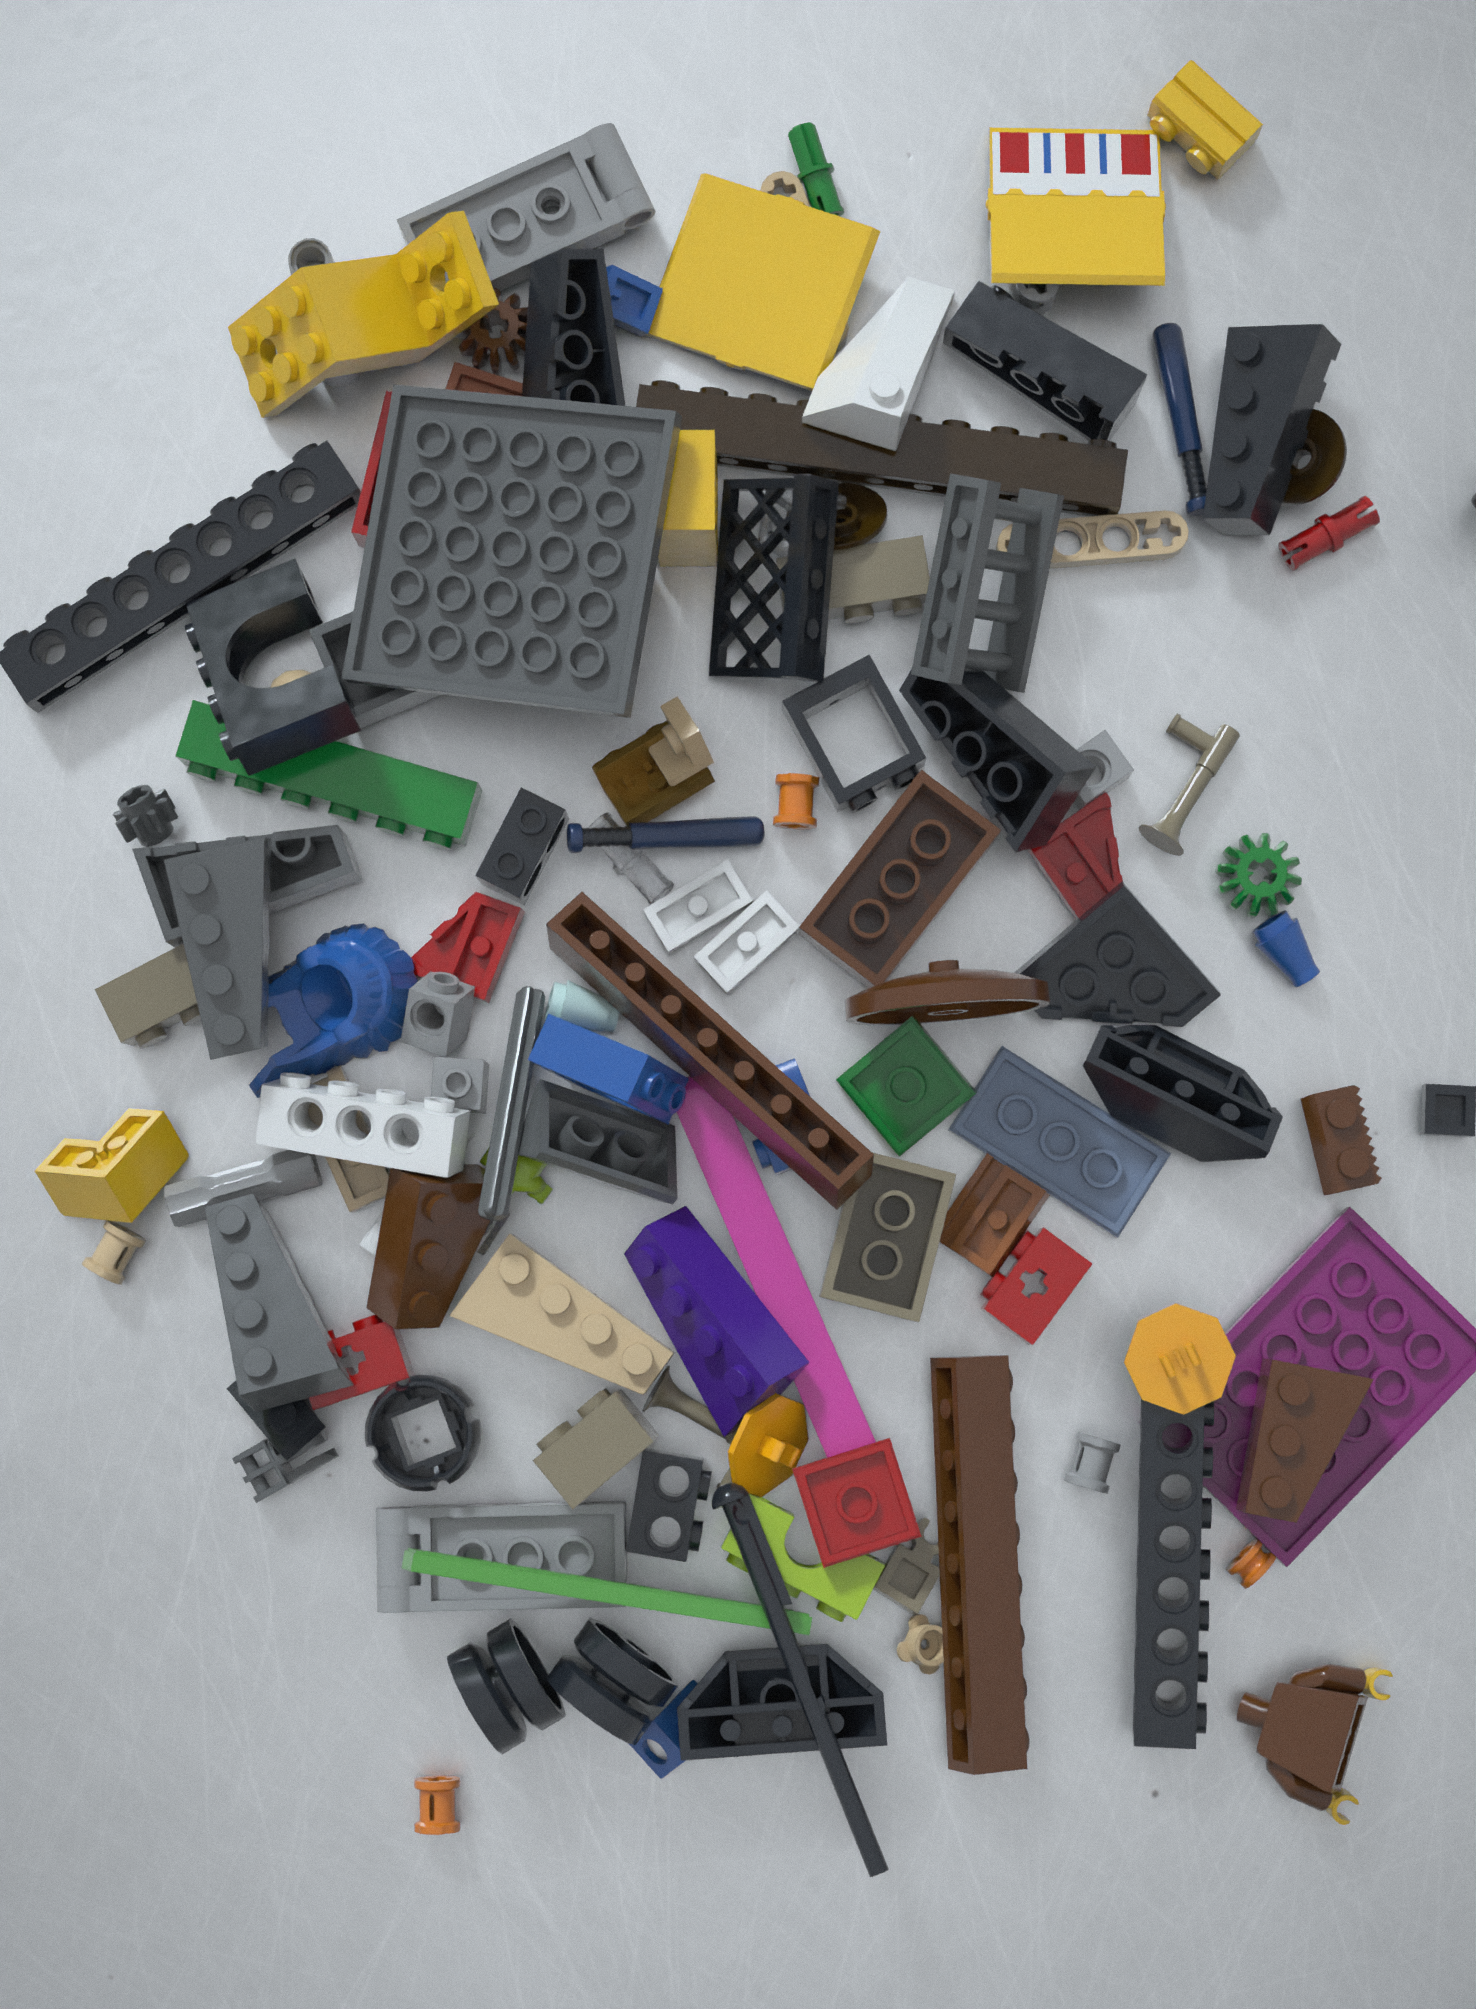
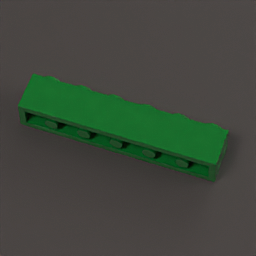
(346, 781)

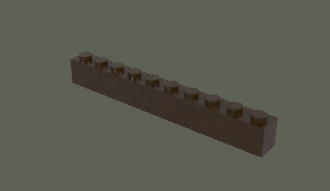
(772, 439)

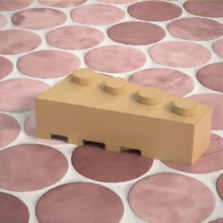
(552, 1313)

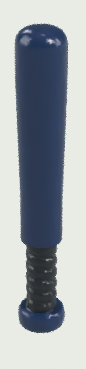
(1178, 393)
(671, 834)

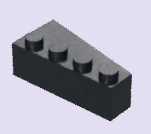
(1045, 362)
(1262, 420)

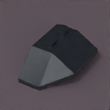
(1181, 1094)
(753, 1709)

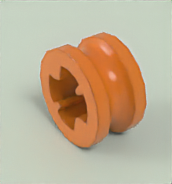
(1251, 1563)

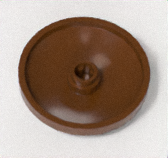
(947, 995)

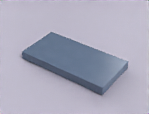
(1059, 1141)

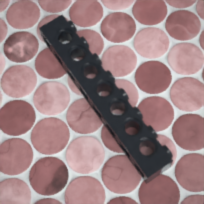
(190, 544)
(1155, 1720)

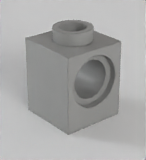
(1111, 763)
(425, 1025)
(461, 1081)

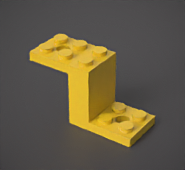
(362, 314)

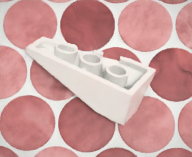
(880, 371)

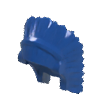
(339, 1001)

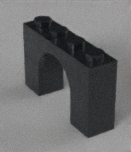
(276, 721)

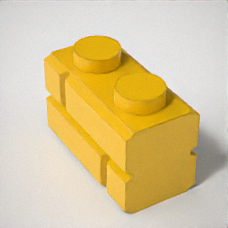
(1203, 121)

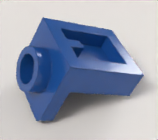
(632, 300)

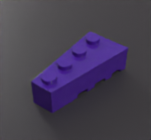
(713, 1318)

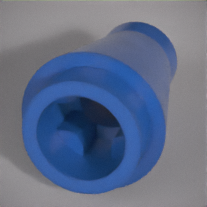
(1286, 947)

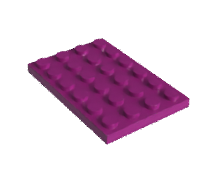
(1351, 1311)

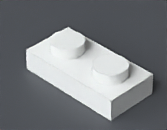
(698, 906)
(747, 942)

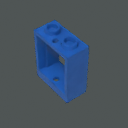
(609, 1069)

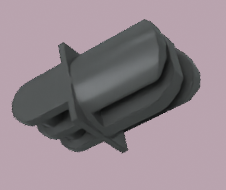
(281, 1465)

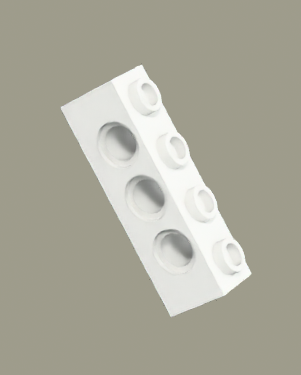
(287, 1125)

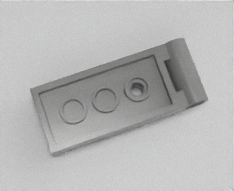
(584, 178)
(531, 1535)

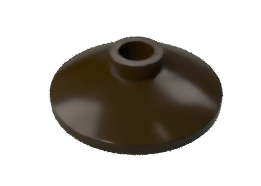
(1328, 457)
(861, 518)

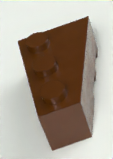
(425, 1245)
(1293, 1435)

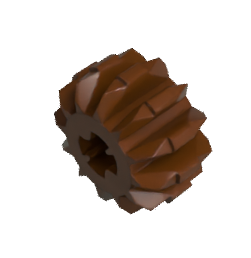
(502, 349)

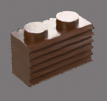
(1340, 1140)

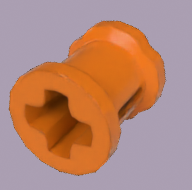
(796, 801)
(437, 1805)

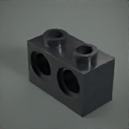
(522, 846)
(654, 1502)

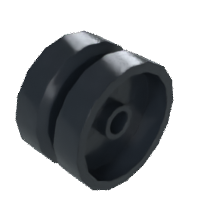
(611, 1682)
(505, 1686)

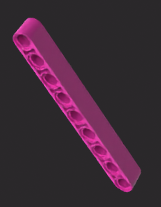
(773, 1269)

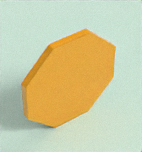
(1179, 1358)
(768, 1444)

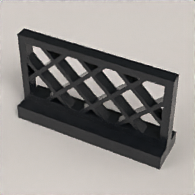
(802, 579)

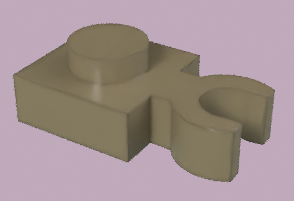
(909, 1573)

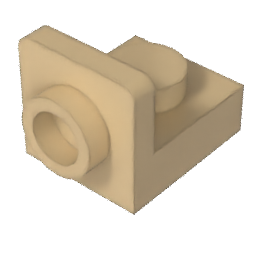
(683, 748)

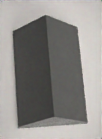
(601, 1142)

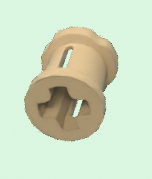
(113, 1252)

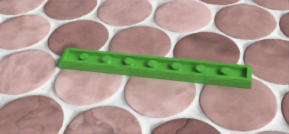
(595, 1589)

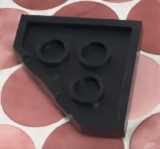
(1120, 968)

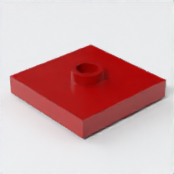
(856, 1502)

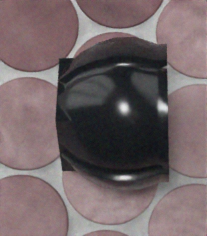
(388, 1441)

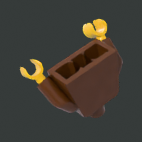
(1312, 1731)

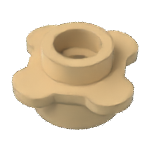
(911, 1650)

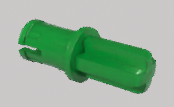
(814, 169)

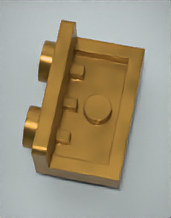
(637, 784)

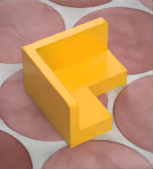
(118, 1173)

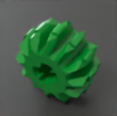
(1264, 893)

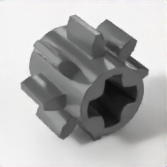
(145, 815)

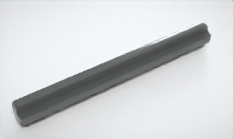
(511, 1105)

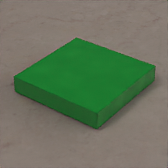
(906, 1086)

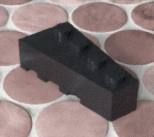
(571, 331)
(1004, 751)

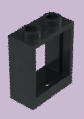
(831, 691)

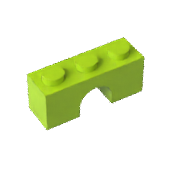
(839, 1587)

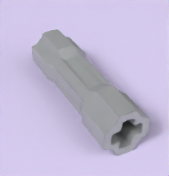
(271, 1177)

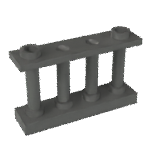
(957, 578)

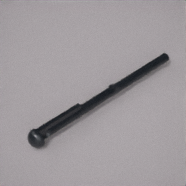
(772, 1596)

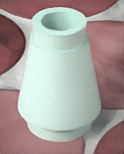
(581, 1007)

